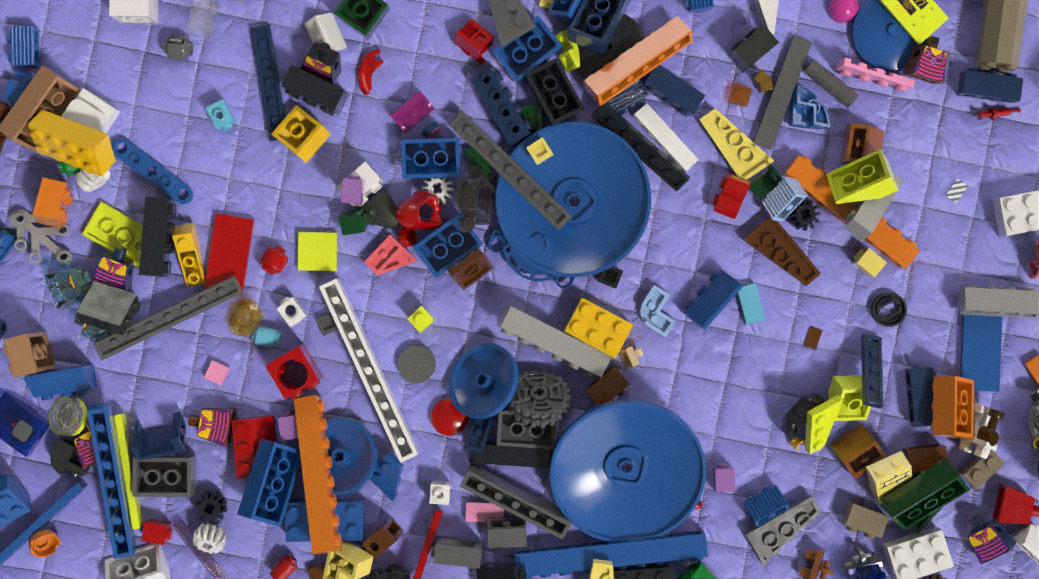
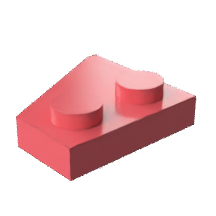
(389, 256)

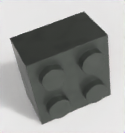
(757, 44)

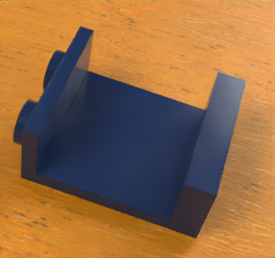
(160, 440)

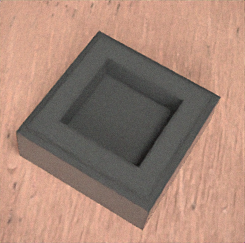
(326, 323)

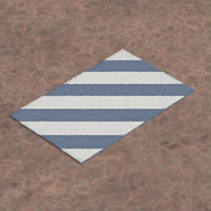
(956, 190)

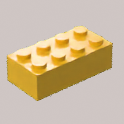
(72, 143)

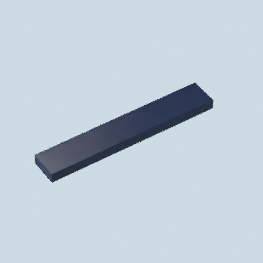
(268, 78)

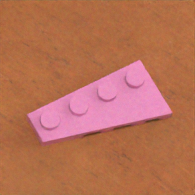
(874, 74)

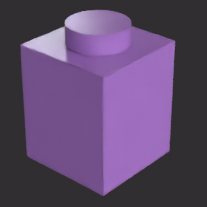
(352, 190)
(287, 426)
(724, 478)

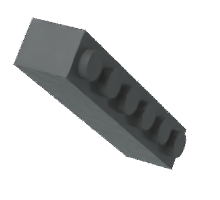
(515, 500)

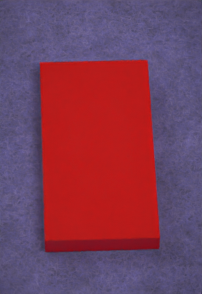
(229, 250)

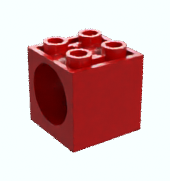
(277, 368)

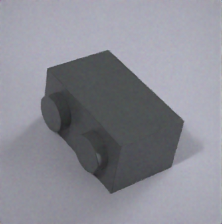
(506, 532)

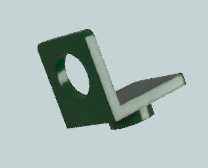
(765, 183)

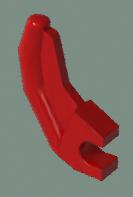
(366, 70)

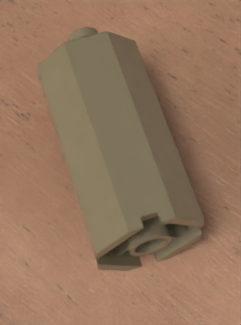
(1001, 35)

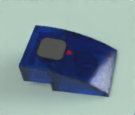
(20, 424)

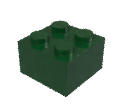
(362, 15)

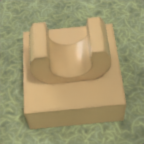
(630, 356)

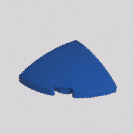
(806, 111)

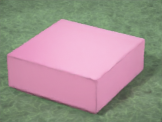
(217, 372)

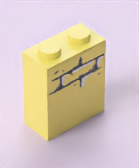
(888, 475)

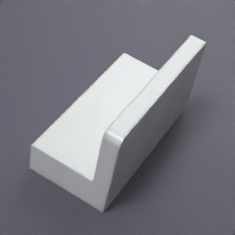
(325, 29)

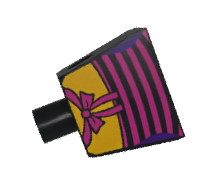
(323, 62)

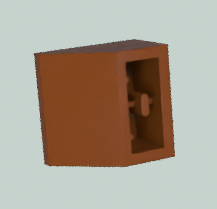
(860, 141)
(858, 450)

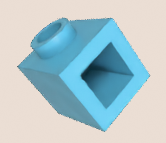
(221, 115)

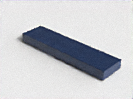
(872, 371)

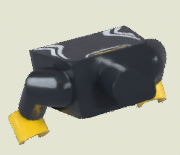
(797, 417)

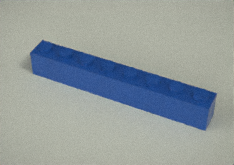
(111, 479)

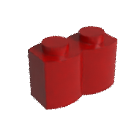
(730, 196)

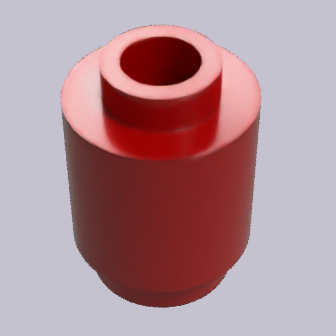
(284, 567)

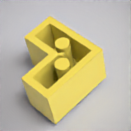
(347, 563)

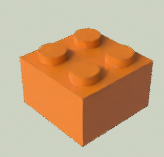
(53, 203)

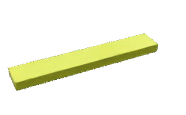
(127, 465)

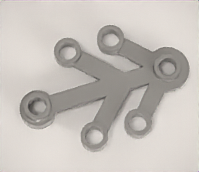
(38, 235)

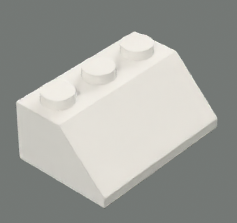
(1028, 539)
(146, 563)

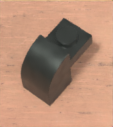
(63, 458)

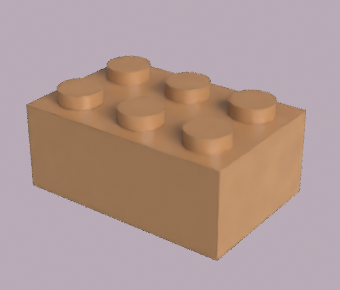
(29, 354)

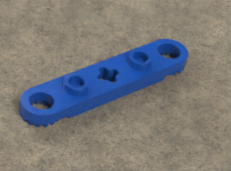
(142, 162)

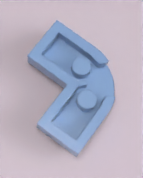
(651, 312)

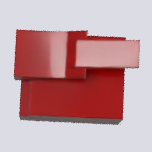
(474, 40)

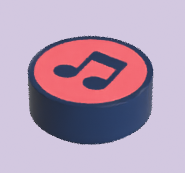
(431, 130)

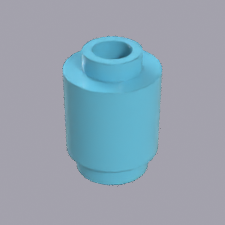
(267, 337)

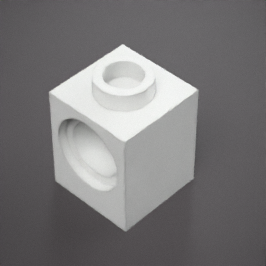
(300, 312)
(440, 492)

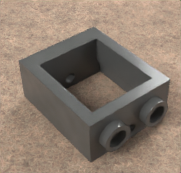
(457, 552)

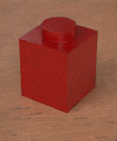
(157, 532)

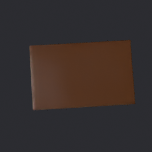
(813, 337)

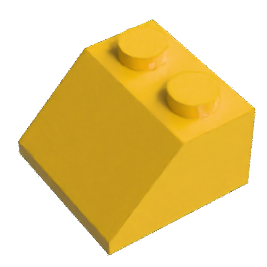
(301, 134)

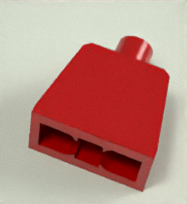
(1014, 506)

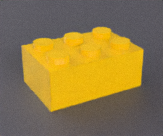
(598, 327)

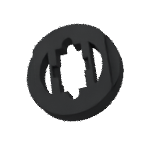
(901, 309)

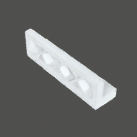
(665, 138)

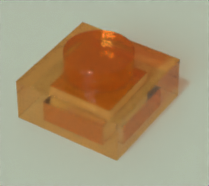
(740, 95)

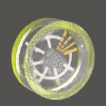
(67, 416)

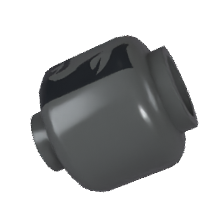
(178, 47)

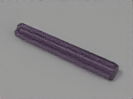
(205, 558)

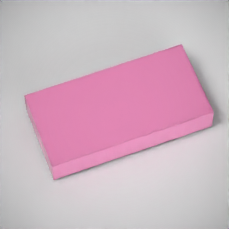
(481, 511)

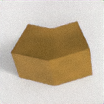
(763, 81)

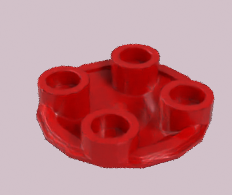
(447, 418)

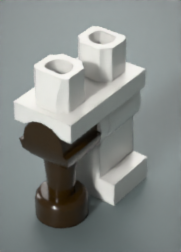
(983, 431)

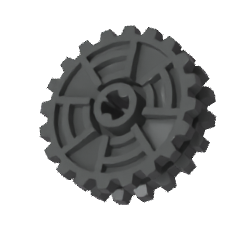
(540, 399)

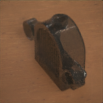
(475, 199)

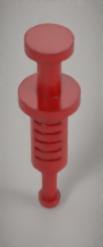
(993, 113)

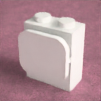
(91, 111)

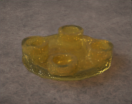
(244, 317)

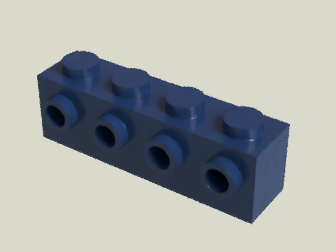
(500, 104)

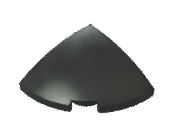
(381, 210)

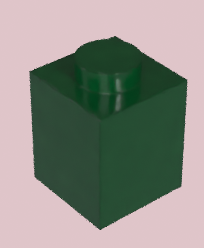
(353, 221)

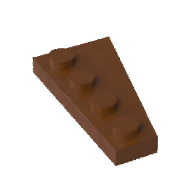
(779, 247)

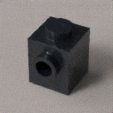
(610, 277)

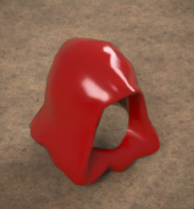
(408, 211)

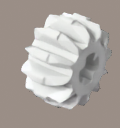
(89, 181)
(443, 186)
(209, 538)

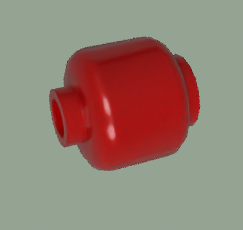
(273, 260)

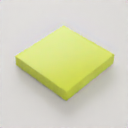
(317, 251)

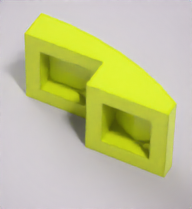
(570, 58)

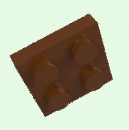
(470, 269)

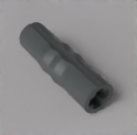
(831, 83)

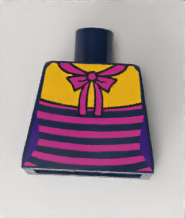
(115, 269)
(989, 539)

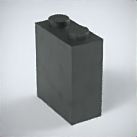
(108, 308)

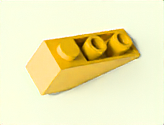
(189, 254)

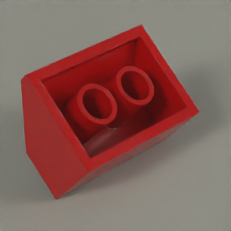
(246, 440)

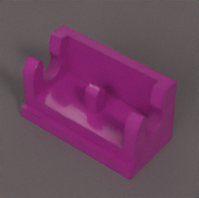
(412, 112)

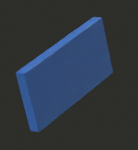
(981, 351)

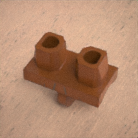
(816, 557)

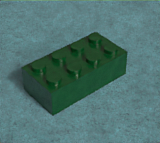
(925, 494)

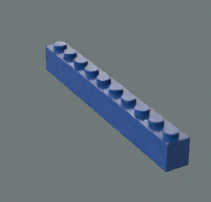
(580, 556)

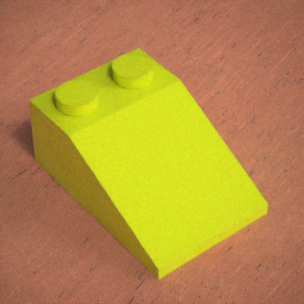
(863, 179)

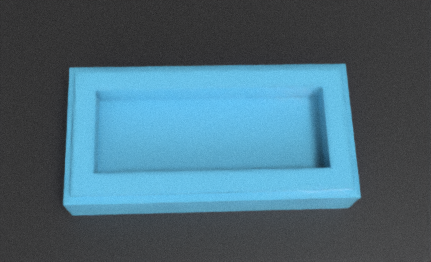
(750, 304)

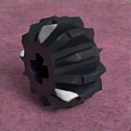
(810, 212)
(203, 504)

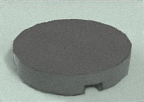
(416, 364)

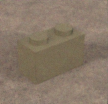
(979, 469)
(864, 519)

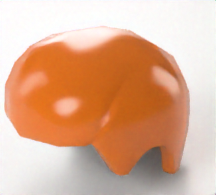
(43, 543)

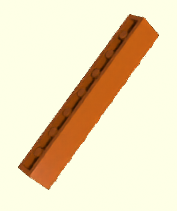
(884, 238)
(317, 475)

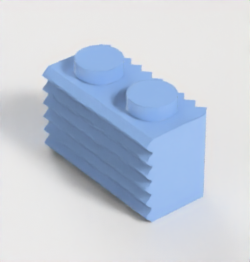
(784, 198)

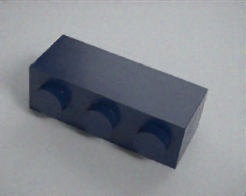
(990, 86)
(673, 91)
(920, 395)

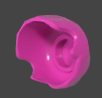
(842, 10)

